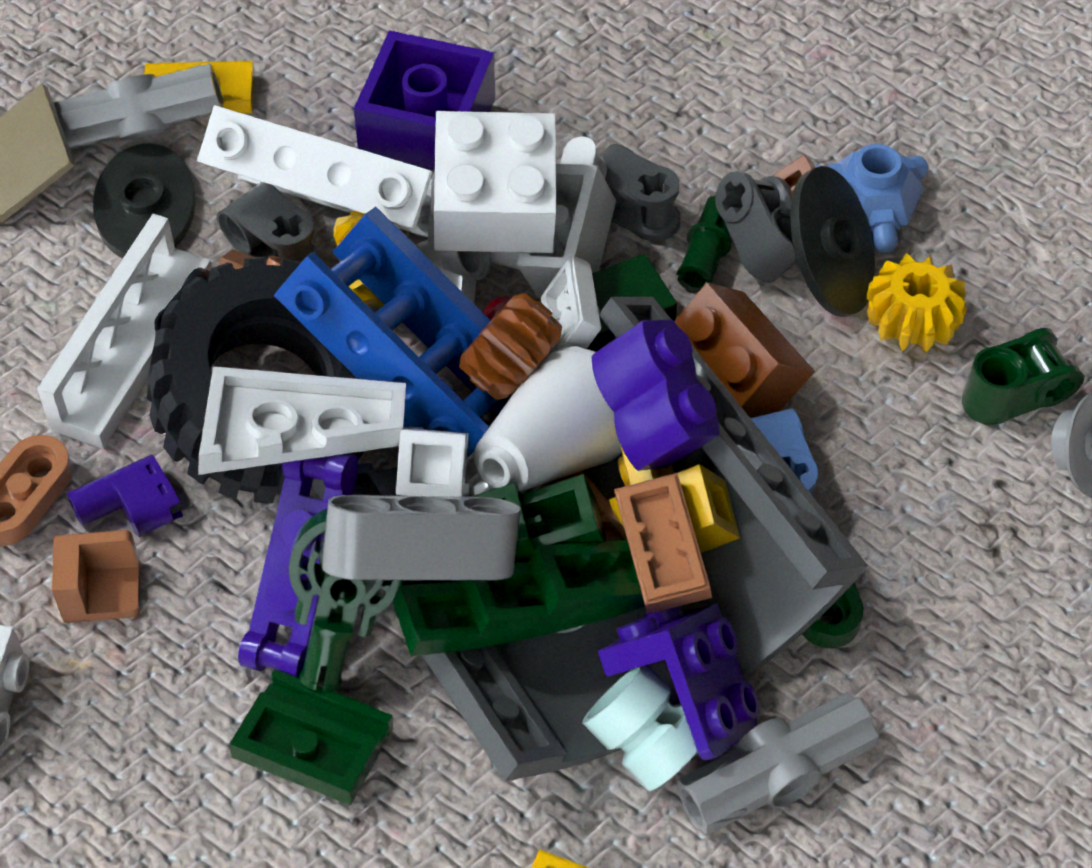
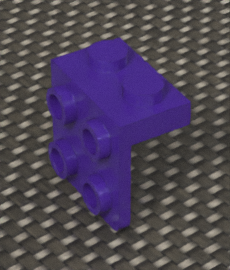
(703, 667)

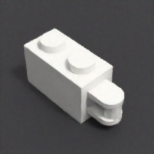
(582, 215)

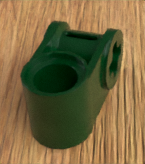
(1019, 378)

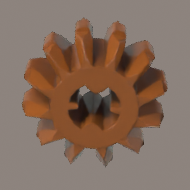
(511, 346)

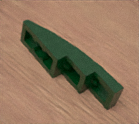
(549, 594)

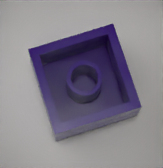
(407, 88)

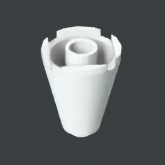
(550, 426)

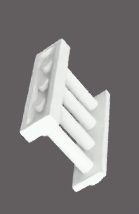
(318, 169)

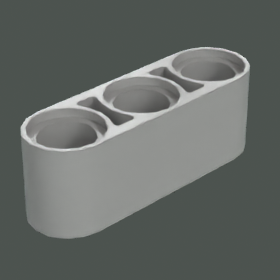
(420, 537)

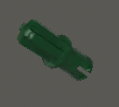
(707, 244)

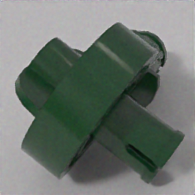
(335, 606)

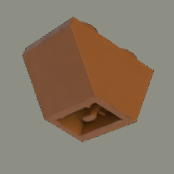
(744, 349)

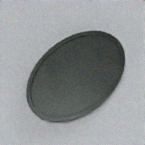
(139, 184)
(832, 241)

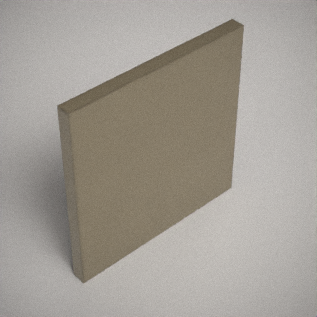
(31, 151)

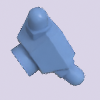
(886, 188)

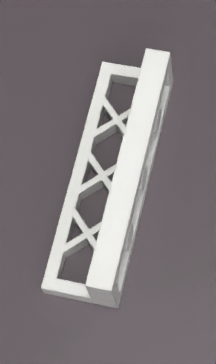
(114, 343)

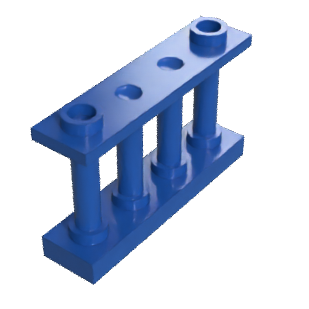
(365, 340)

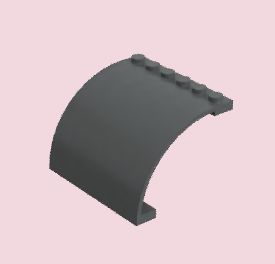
(770, 584)

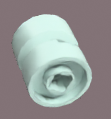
(644, 725)

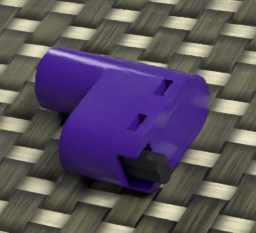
(136, 489)

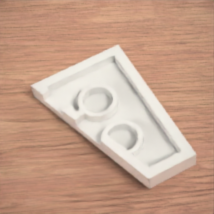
(293, 417)

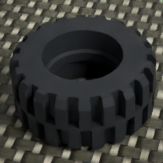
(207, 321)

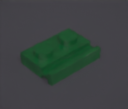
(311, 737)

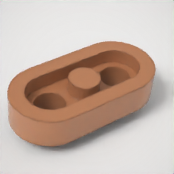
(28, 496)

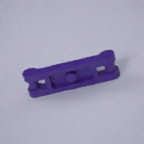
(275, 596)

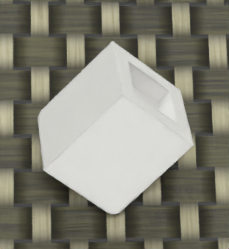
(432, 463)

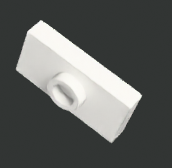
(574, 303)

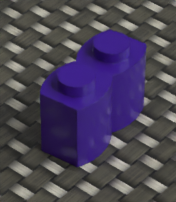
(655, 394)

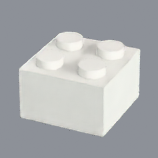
(495, 182)

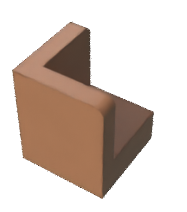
(96, 576)

